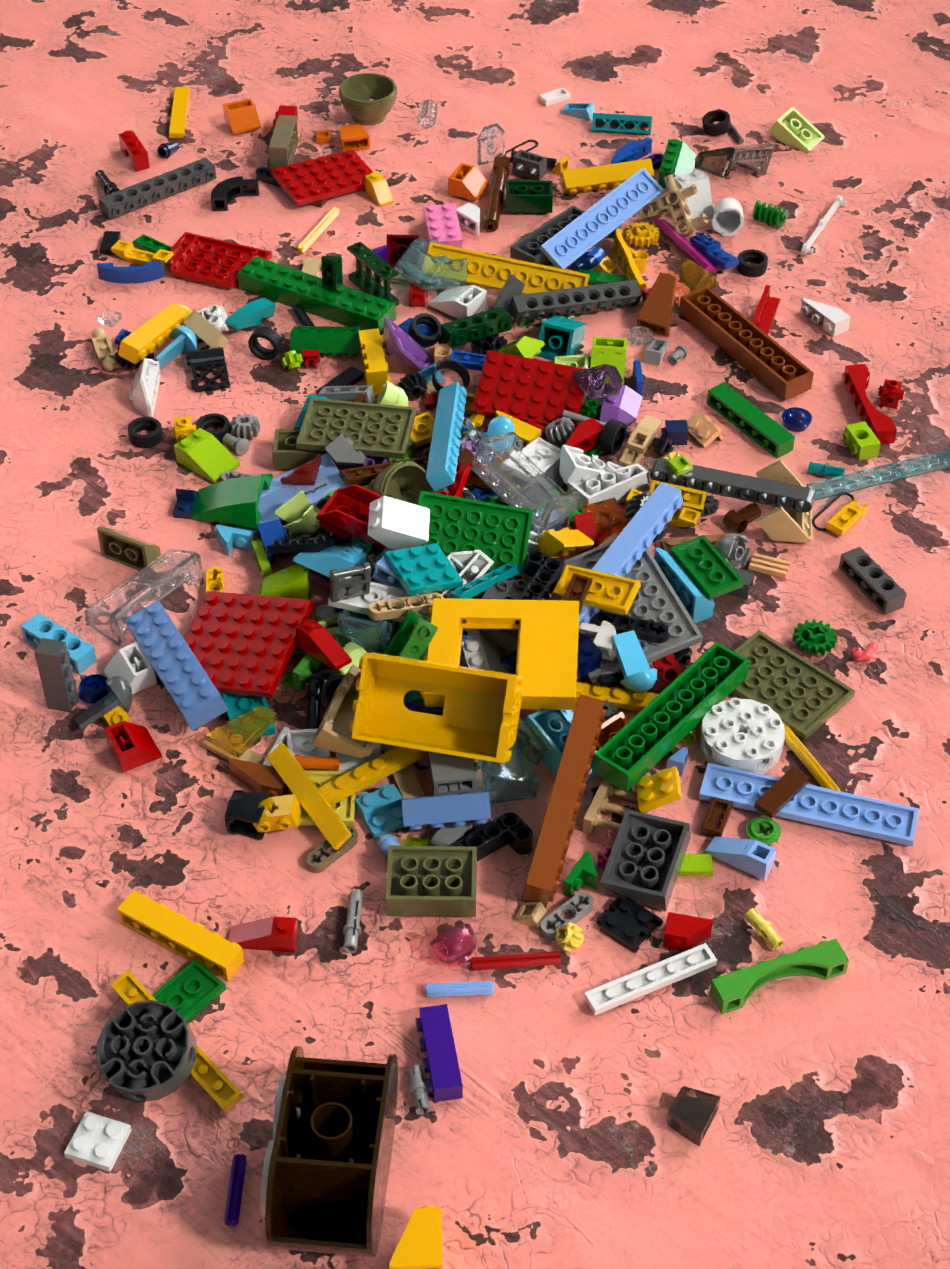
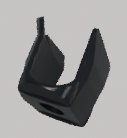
(243, 811)

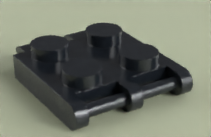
(627, 921)

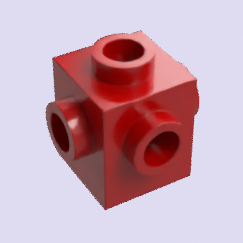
(891, 393)

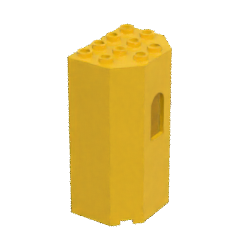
(477, 712)

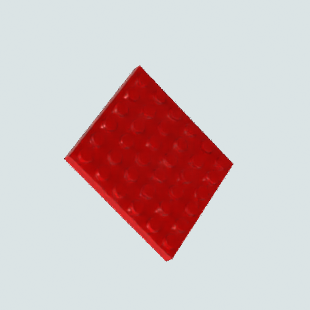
(246, 639)

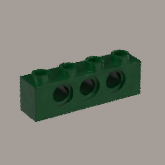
(476, 327)

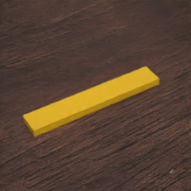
(179, 112)
(309, 796)

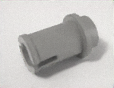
(679, 353)

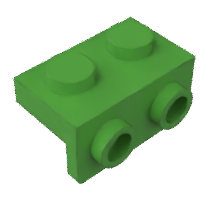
(298, 676)

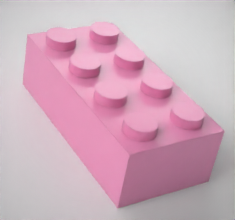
(443, 224)

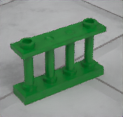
(412, 636)

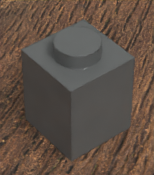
(748, 578)

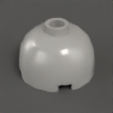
(734, 549)

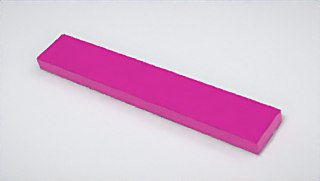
(683, 243)

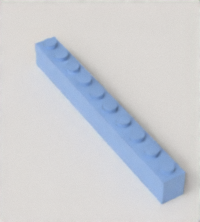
(636, 537)

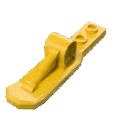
(630, 262)

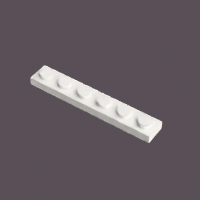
(650, 979)

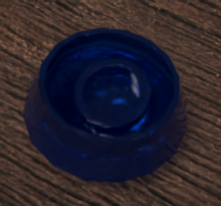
(796, 419)
(93, 688)

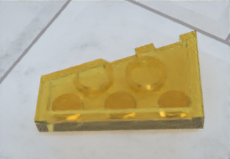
(242, 731)

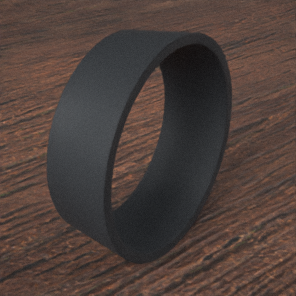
(453, 365)

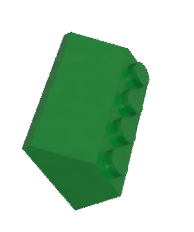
(676, 160)
(326, 339)

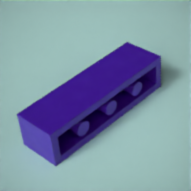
(440, 1053)

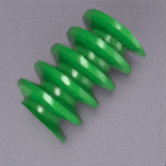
(769, 215)

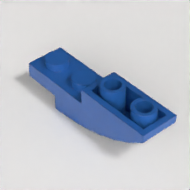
(633, 151)
(712, 251)

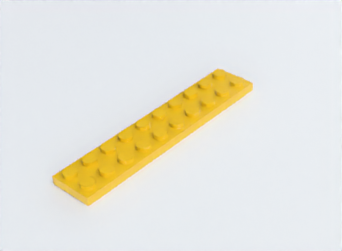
(493, 271)

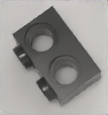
(529, 165)

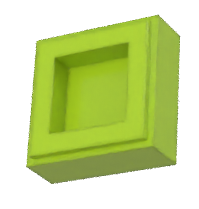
(679, 465)

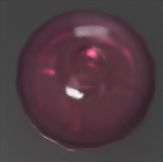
(455, 945)

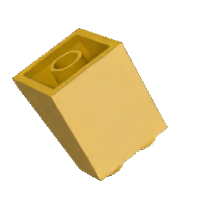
(421, 1241)

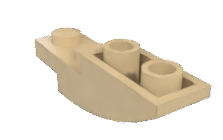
(640, 440)

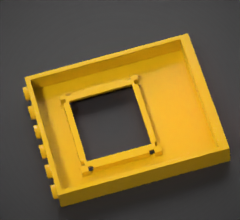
(544, 649)

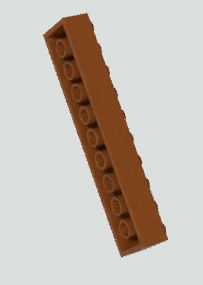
(746, 343)
(564, 801)

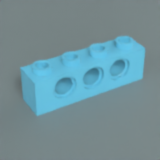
(81, 653)

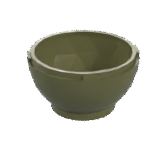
(359, 89)
(401, 482)

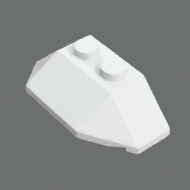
(146, 387)
(469, 566)

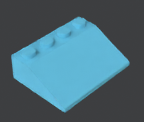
(338, 557)

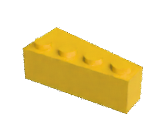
(374, 359)

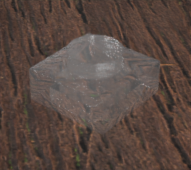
(109, 318)

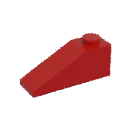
(586, 435)
(319, 643)
(267, 934)

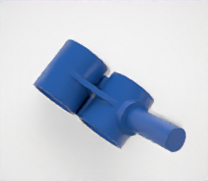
(590, 259)

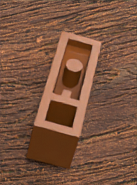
(258, 777)

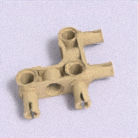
(679, 209)

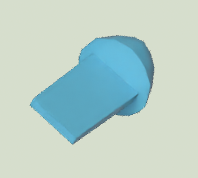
(183, 342)
(498, 426)
(633, 663)

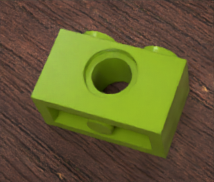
(861, 441)

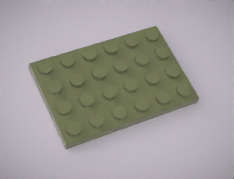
(373, 428)
(790, 685)

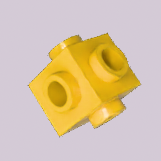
(182, 427)

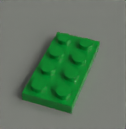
(706, 567)

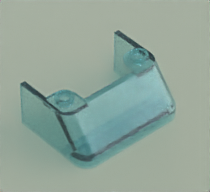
(430, 271)

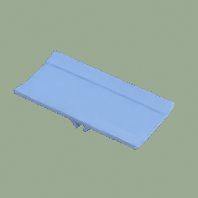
(279, 494)

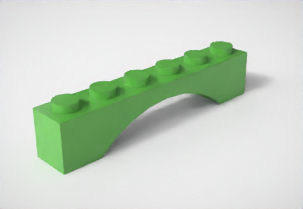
(819, 961)

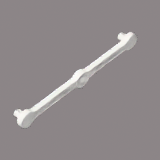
(821, 225)

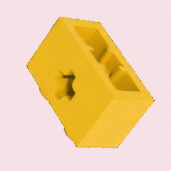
(279, 813)

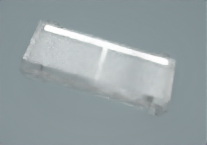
(521, 482)
(143, 589)

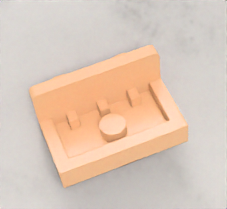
(702, 430)

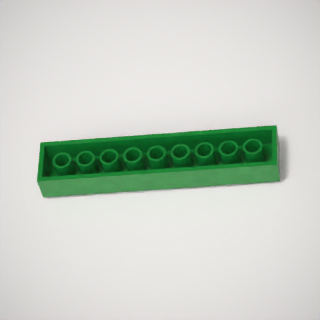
(296, 287)
(670, 717)

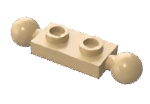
(103, 349)

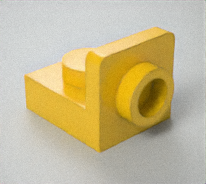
(116, 715)

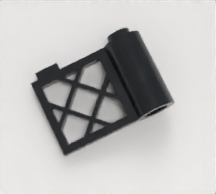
(208, 360)

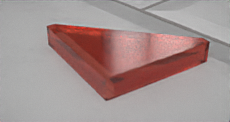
(304, 474)

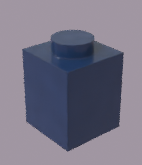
(676, 431)

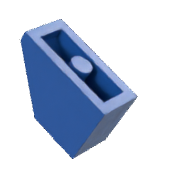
(268, 533)

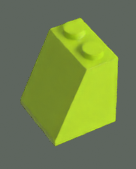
(288, 583)

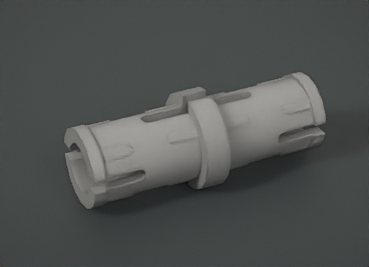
(418, 1089)

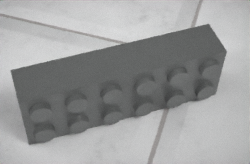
(528, 247)

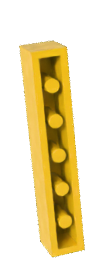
(601, 176)
(152, 333)
(181, 935)

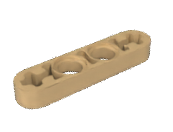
(383, 609)

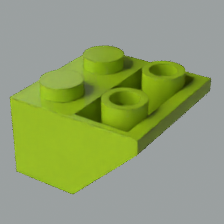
(523, 347)

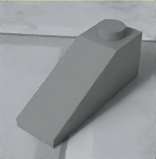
(348, 393)

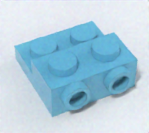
(381, 810)

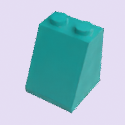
(561, 336)

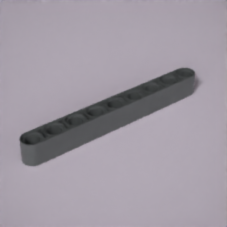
(738, 486)

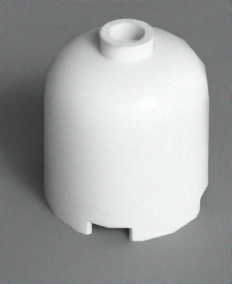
(727, 217)

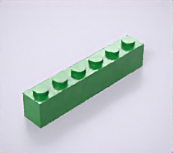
(750, 420)

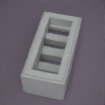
(655, 351)

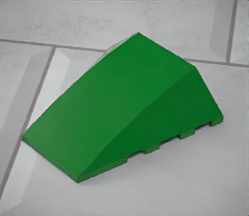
(232, 501)

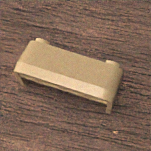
(782, 523)

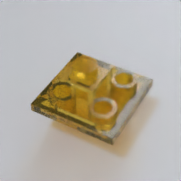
(696, 276)

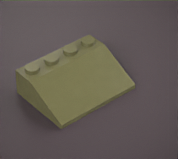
(431, 881)

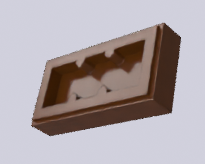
(716, 817)

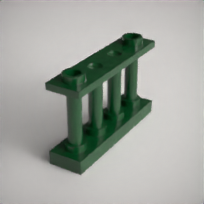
(381, 270)

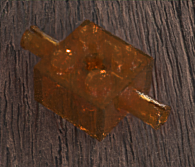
(607, 518)

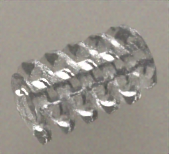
(427, 114)

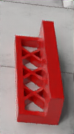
(766, 311)

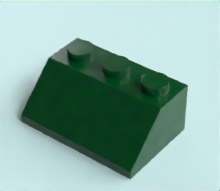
(529, 196)

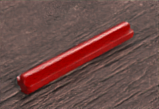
(515, 960)

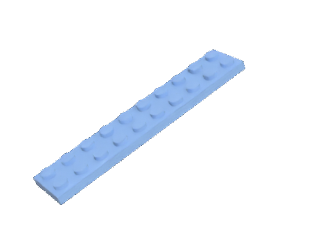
(601, 219)
(815, 805)

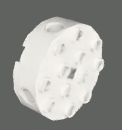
(742, 735)

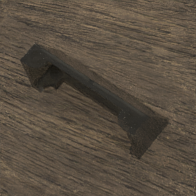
(724, 160)

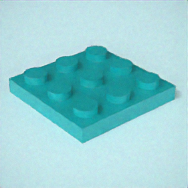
(423, 569)

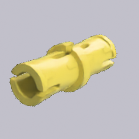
(764, 929)

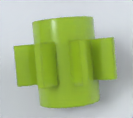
(292, 360)

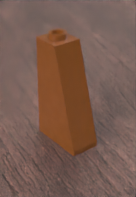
(659, 306)

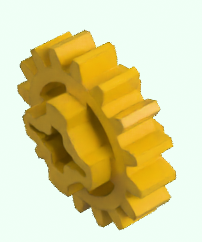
(642, 234)

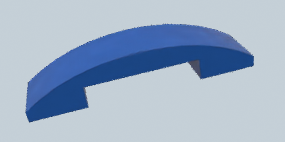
(130, 274)

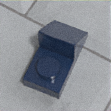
(184, 503)

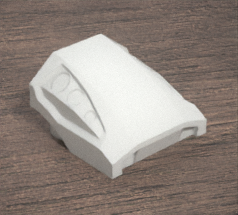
(216, 317)

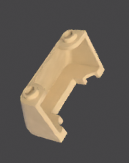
(334, 728)

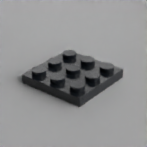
(304, 543)

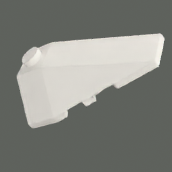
(576, 465)

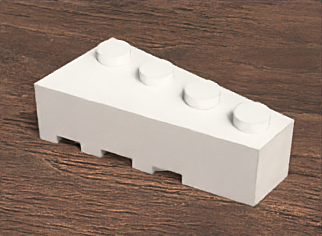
(612, 485)

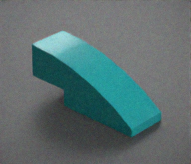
(251, 314)

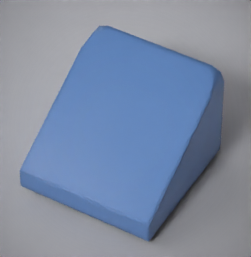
(679, 760)

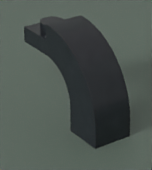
(231, 189)

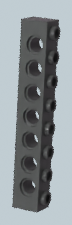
(157, 188)
(575, 300)

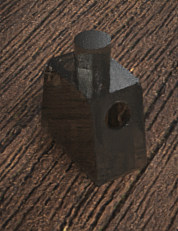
(690, 1112)

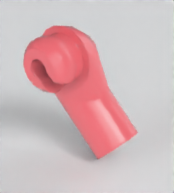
(867, 654)

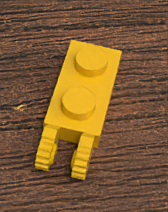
(846, 517)

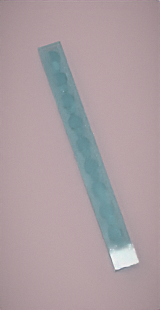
(881, 474)

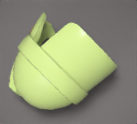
(392, 395)

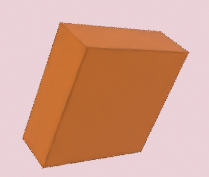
(323, 137)

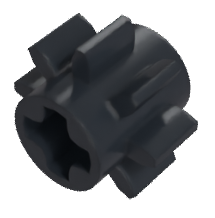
(662, 446)

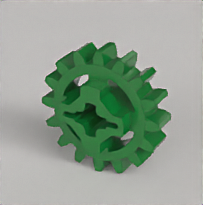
(814, 637)

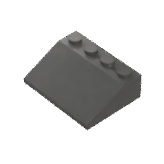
(646, 858)

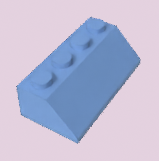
(445, 809)

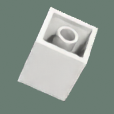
(700, 202)
(398, 523)

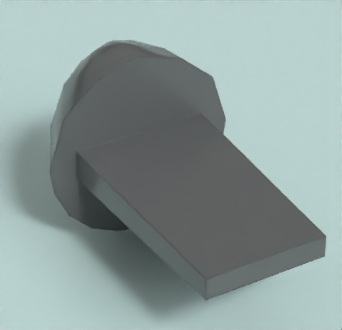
(511, 287)
(120, 694)

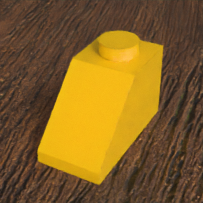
(378, 189)

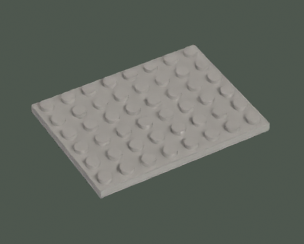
(653, 602)

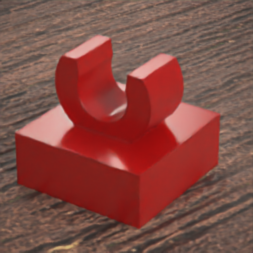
(311, 356)

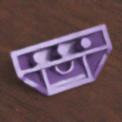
(405, 347)
(621, 406)

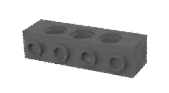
(872, 580)

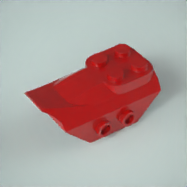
(348, 513)

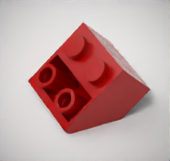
(131, 745)

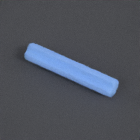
(459, 989)

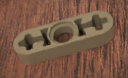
(329, 858)

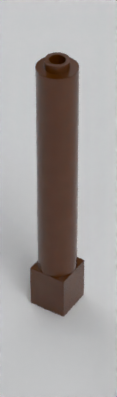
(500, 174)

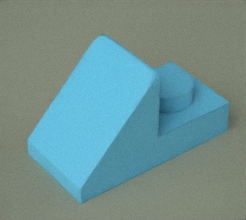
(233, 537)

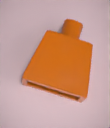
(354, 137)

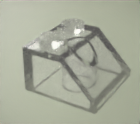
(491, 143)

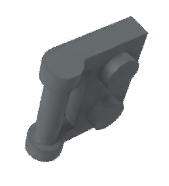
(352, 586)

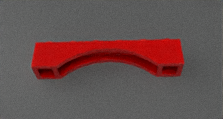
(857, 381)

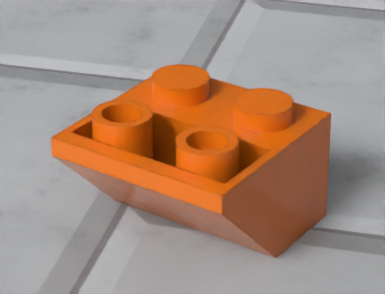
(241, 116)
(467, 182)

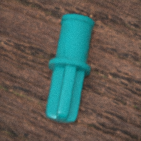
(826, 470)

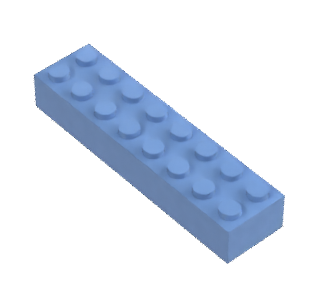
(176, 665)

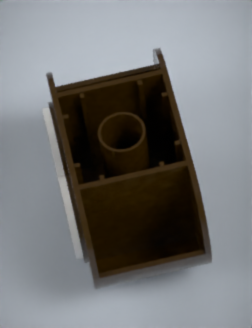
(329, 1155)

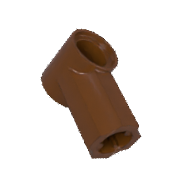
(739, 520)

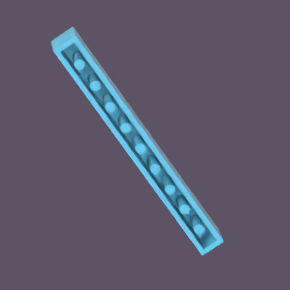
(446, 436)

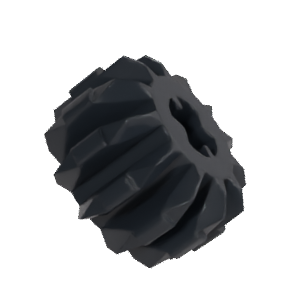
(413, 385)

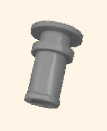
(239, 445)

